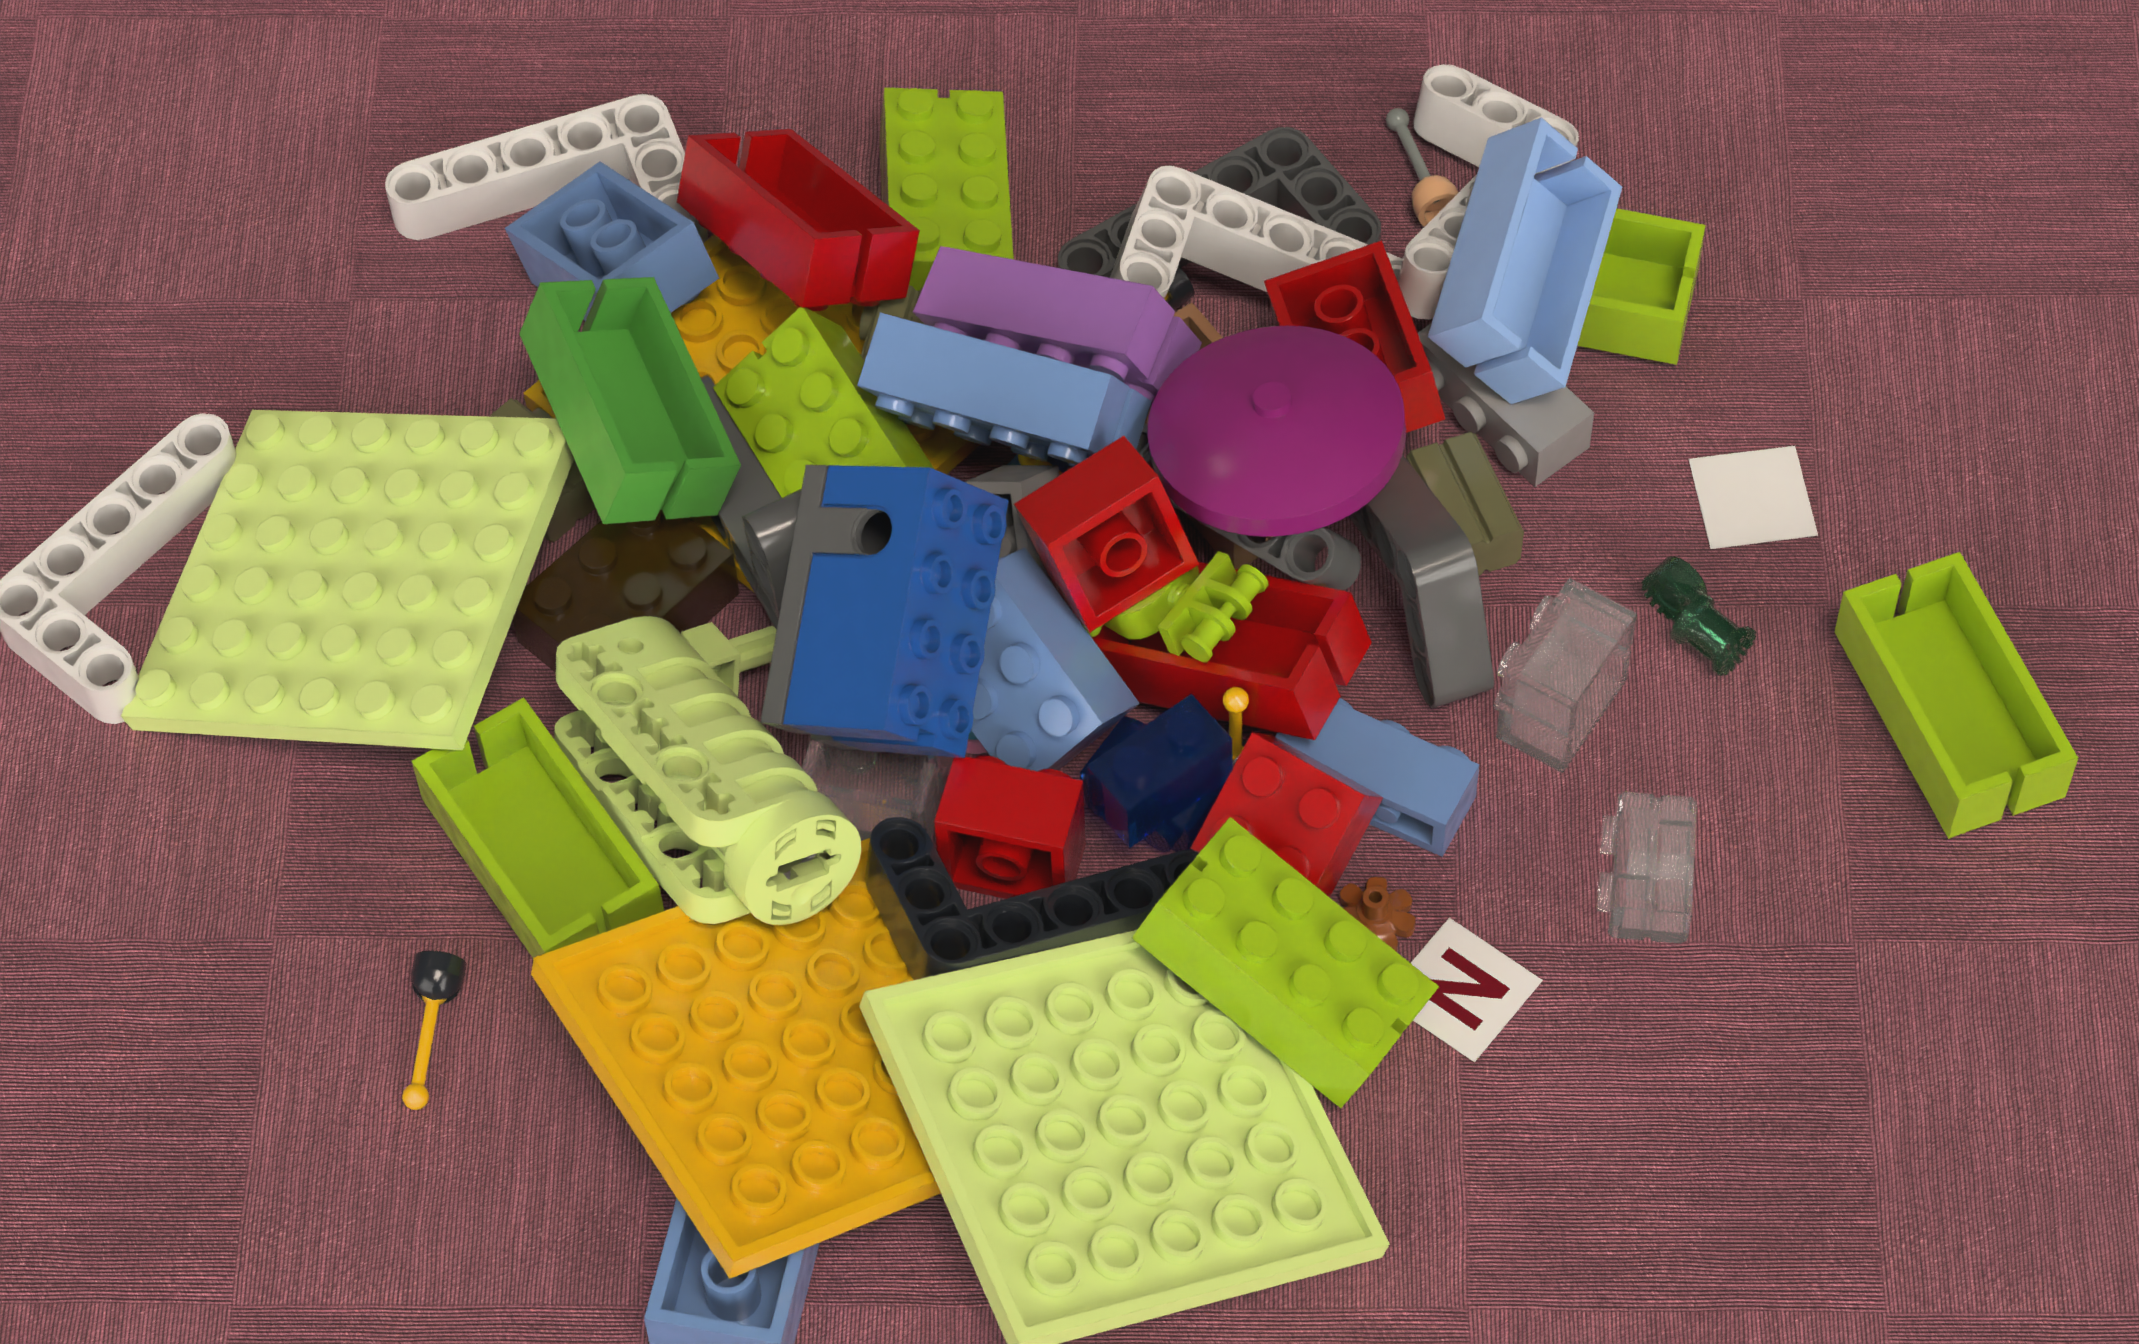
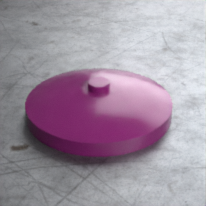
(1277, 430)

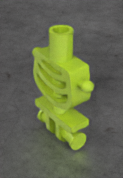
(1194, 608)

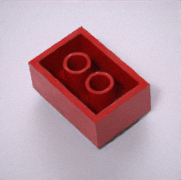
(1363, 302)

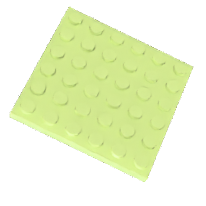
(354, 579)
(1114, 1140)

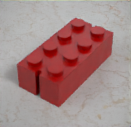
(798, 218)
(1282, 655)

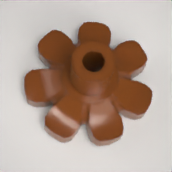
(1380, 911)

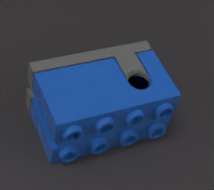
(885, 609)

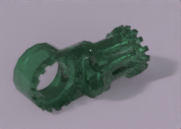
(1685, 601)

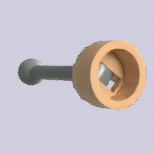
(1431, 192)

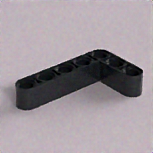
(943, 936)

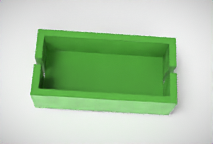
(629, 400)

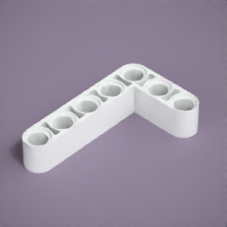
(1459, 116)
(536, 161)
(1221, 231)
(105, 560)

